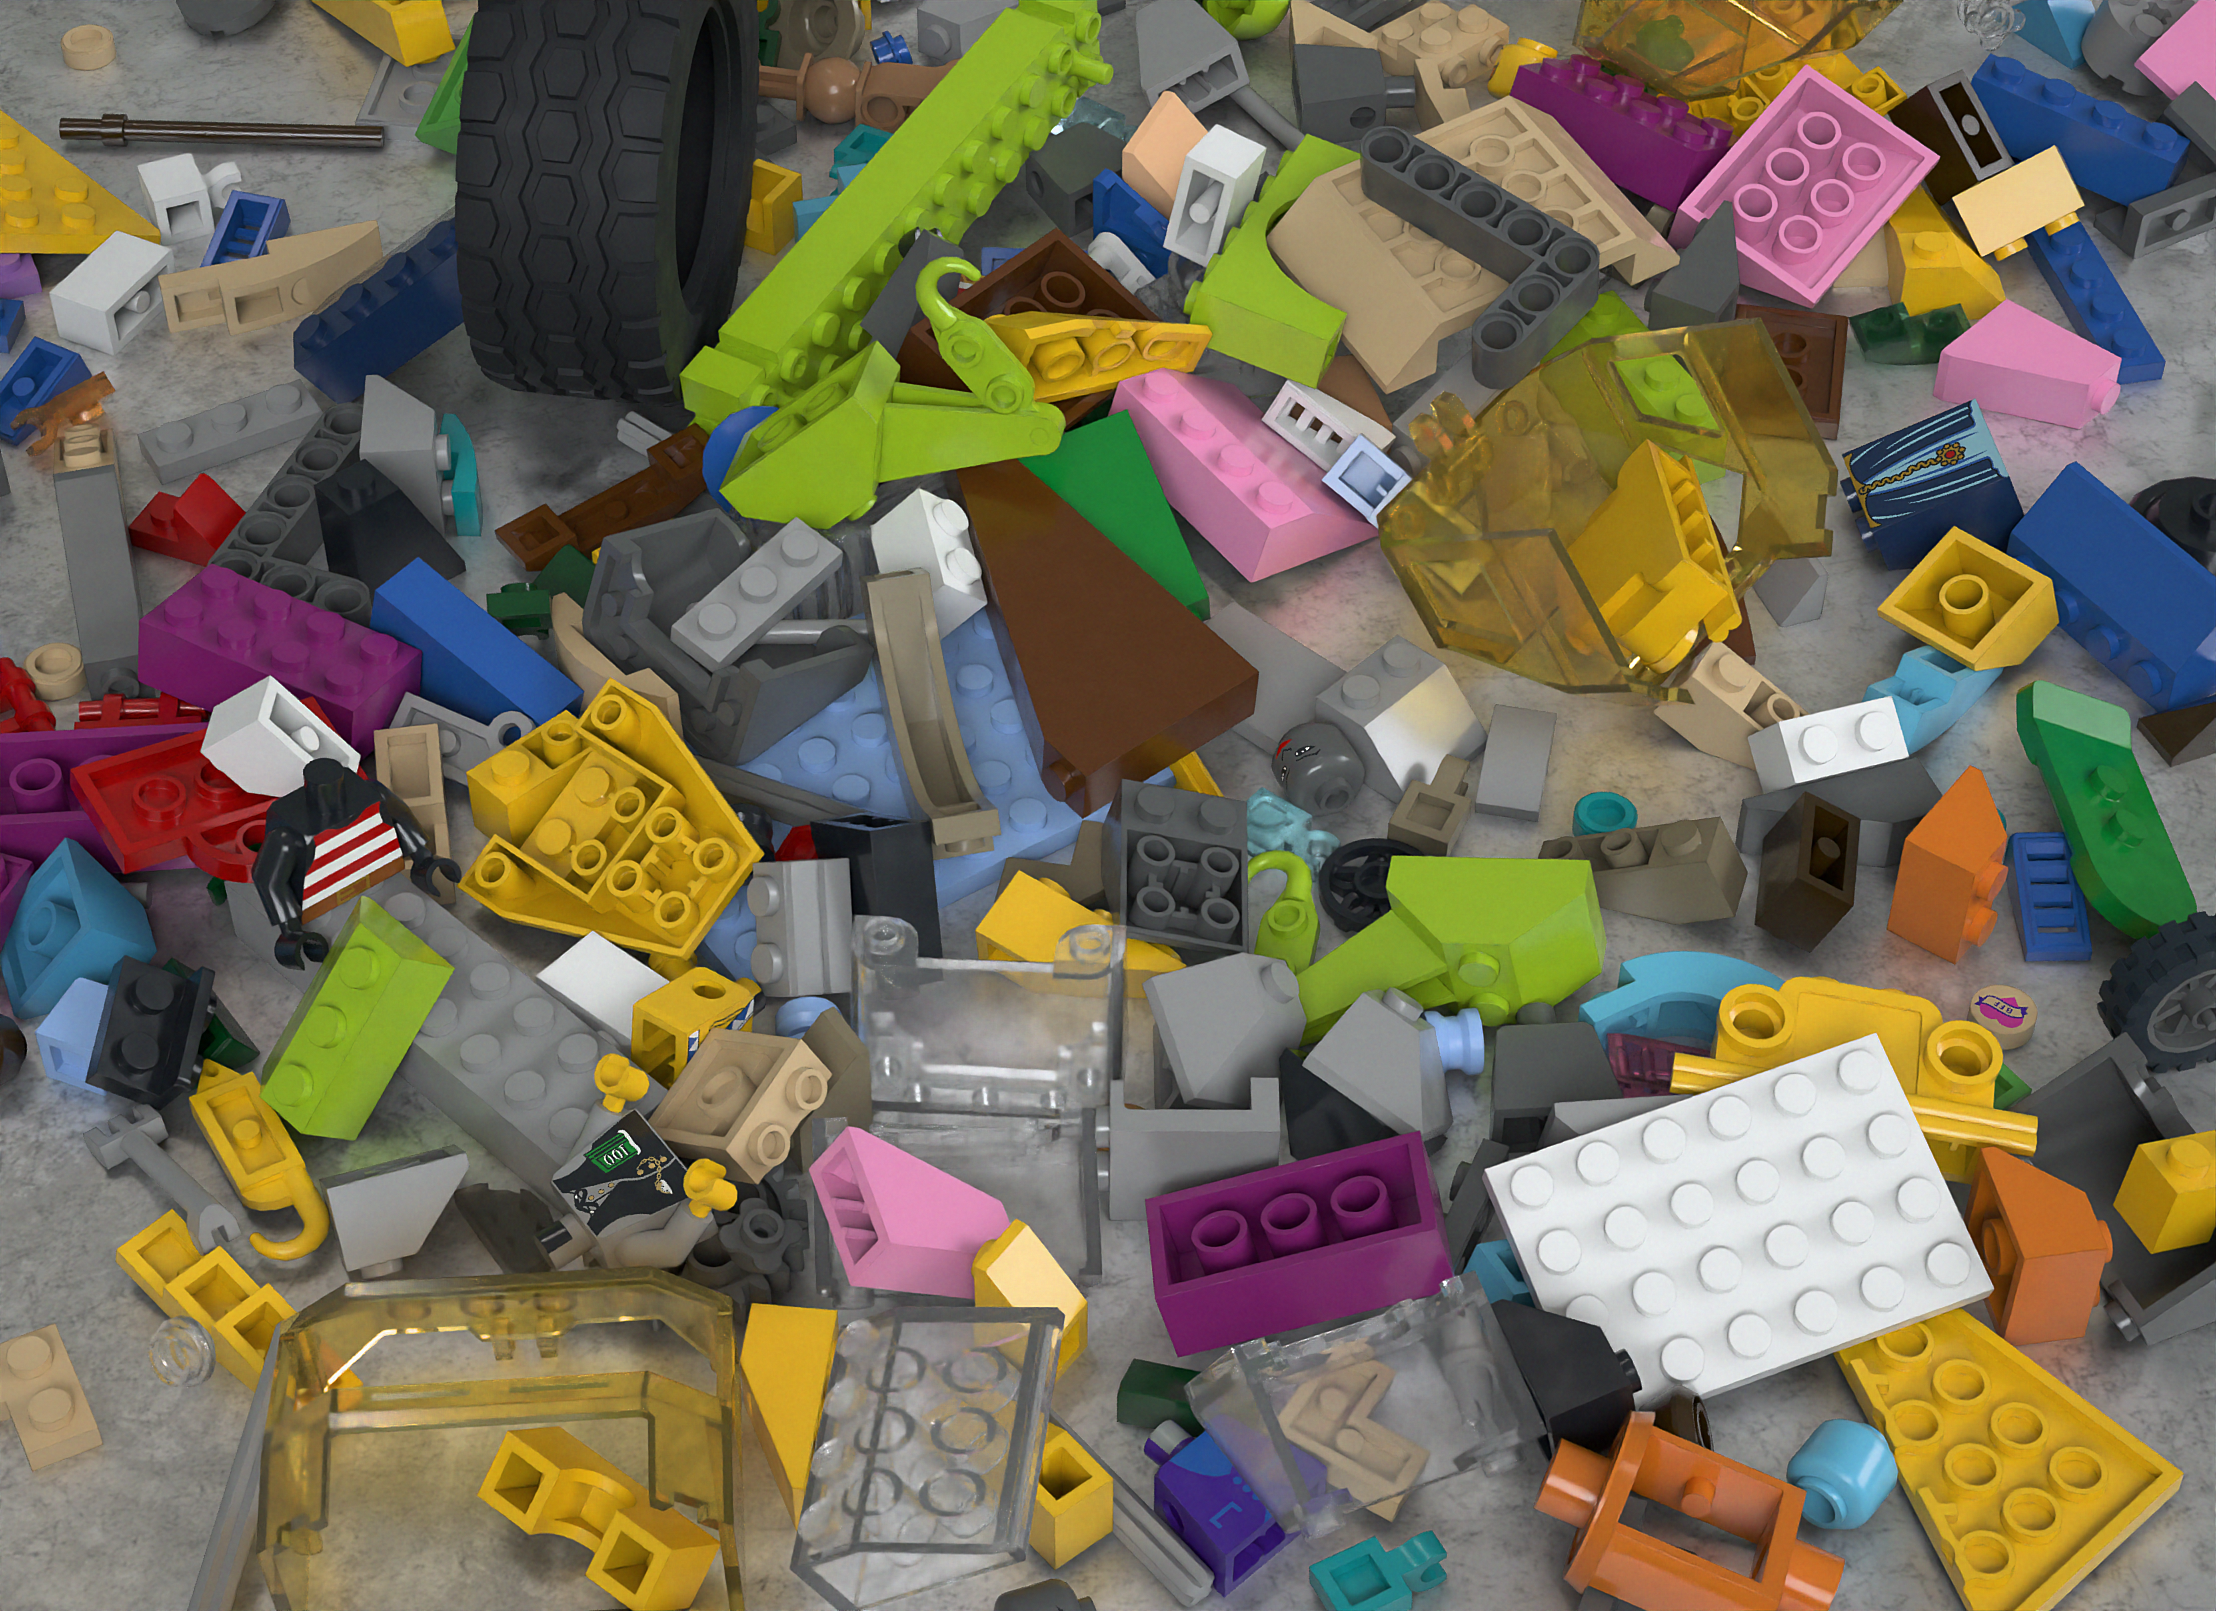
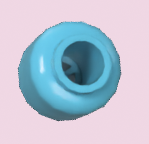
(1844, 1472)

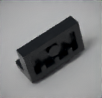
(151, 1032)

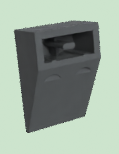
(1704, 282)
(1177, 867)

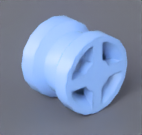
(1459, 1040)

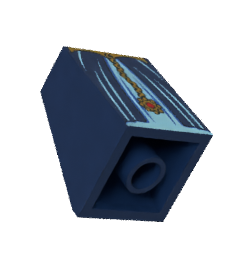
(1929, 481)

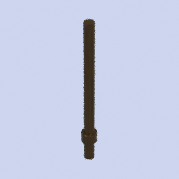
(119, 130)

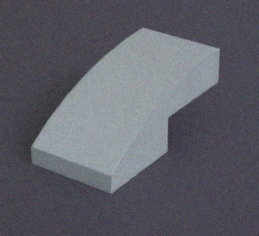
(1515, 763)

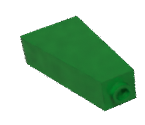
(1114, 487)

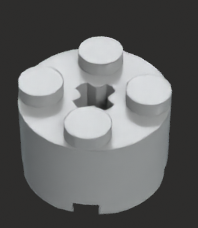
(2123, 33)

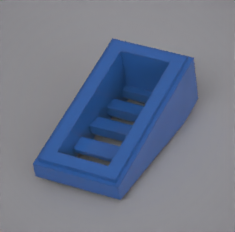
(245, 210)
(2045, 859)

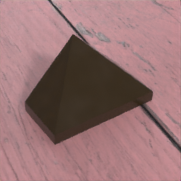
(2182, 731)

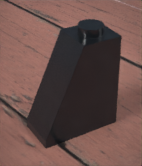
(377, 529)
(888, 869)

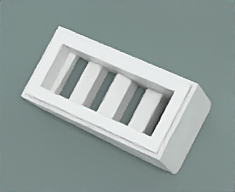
(1336, 418)

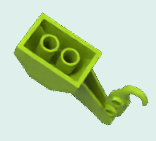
(864, 427)
(1455, 936)

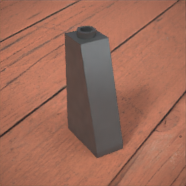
(102, 579)

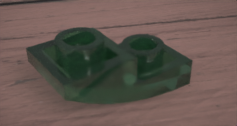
(1895, 338)

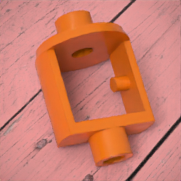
(1702, 1484)

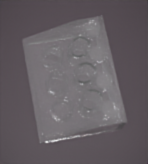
(927, 1451)

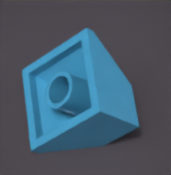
(68, 928)

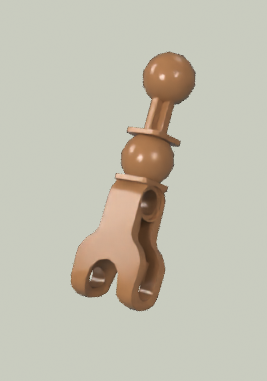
(839, 91)

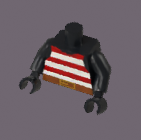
(331, 846)

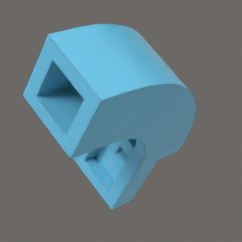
(1670, 995)

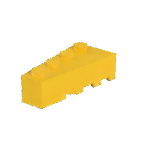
(402, 28)

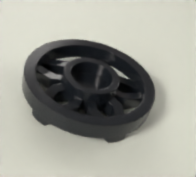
(1368, 881)

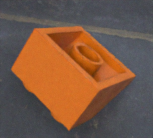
(1951, 872)
(2037, 1249)

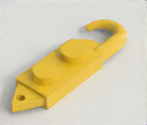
(258, 1157)

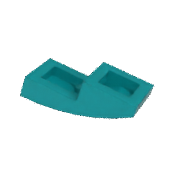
(464, 473)

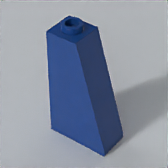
(467, 654)

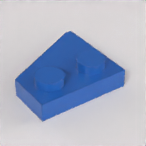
(1132, 220)

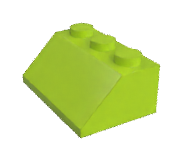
(353, 1025)

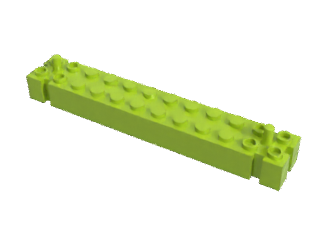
(928, 175)

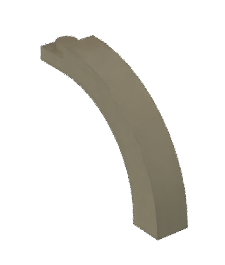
(921, 715)

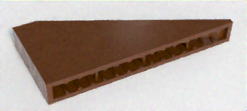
(1093, 647)

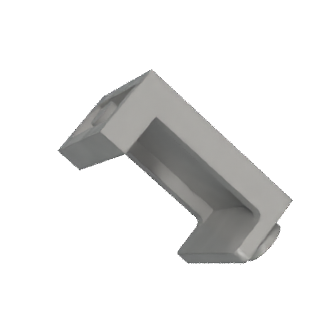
(1181, 1148)

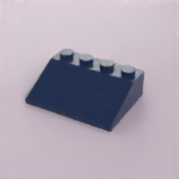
(383, 314)

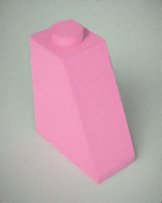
(2028, 369)
(902, 1218)

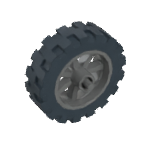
(2167, 995)

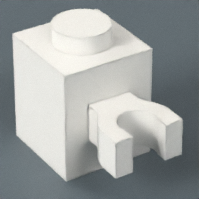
(182, 198)

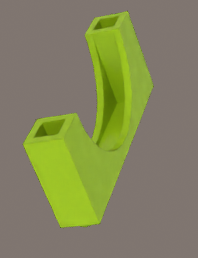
(1250, 301)

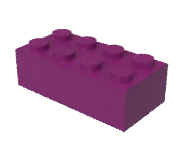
(1629, 134)
(233, 632)
(37, 795)
(1298, 1244)

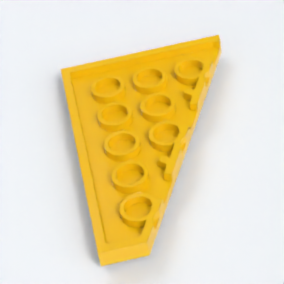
(52, 203)
(2003, 1461)

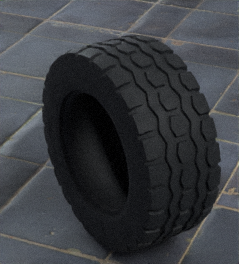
(603, 189)

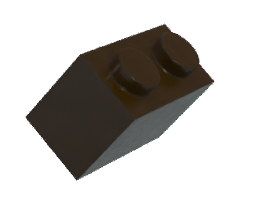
(1958, 129)
(1808, 872)

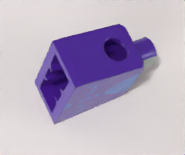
(1211, 1506)

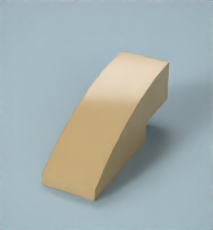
(413, 769)

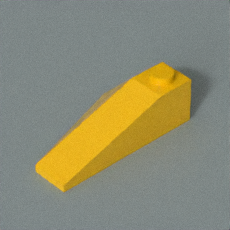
(1935, 262)
(1094, 353)

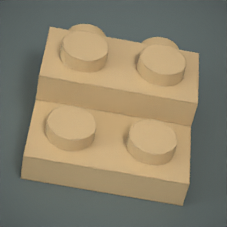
(1461, 41)
(741, 1101)

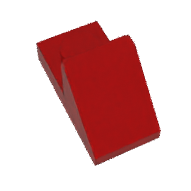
(187, 525)

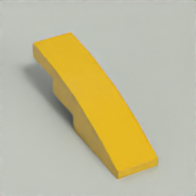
(213, 1293)

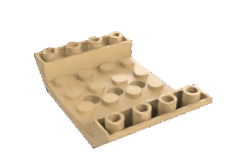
(1414, 290)

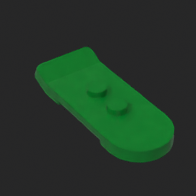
(2104, 808)

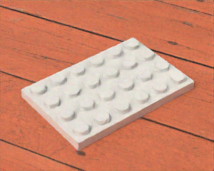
(1745, 1224)

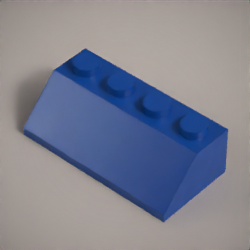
(2097, 138)
(2123, 589)

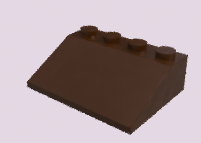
(1044, 277)

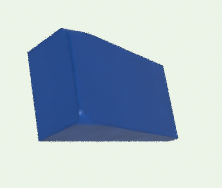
(35, 380)

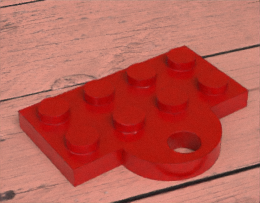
(176, 804)

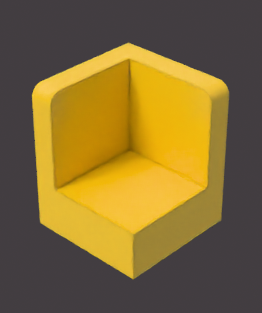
(771, 207)

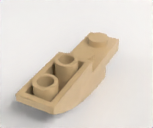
(270, 287)

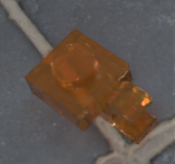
(75, 406)

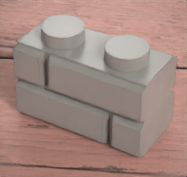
(801, 926)

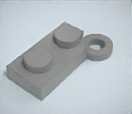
(462, 740)

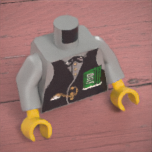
(627, 1189)

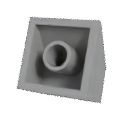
(405, 446)
(1401, 717)

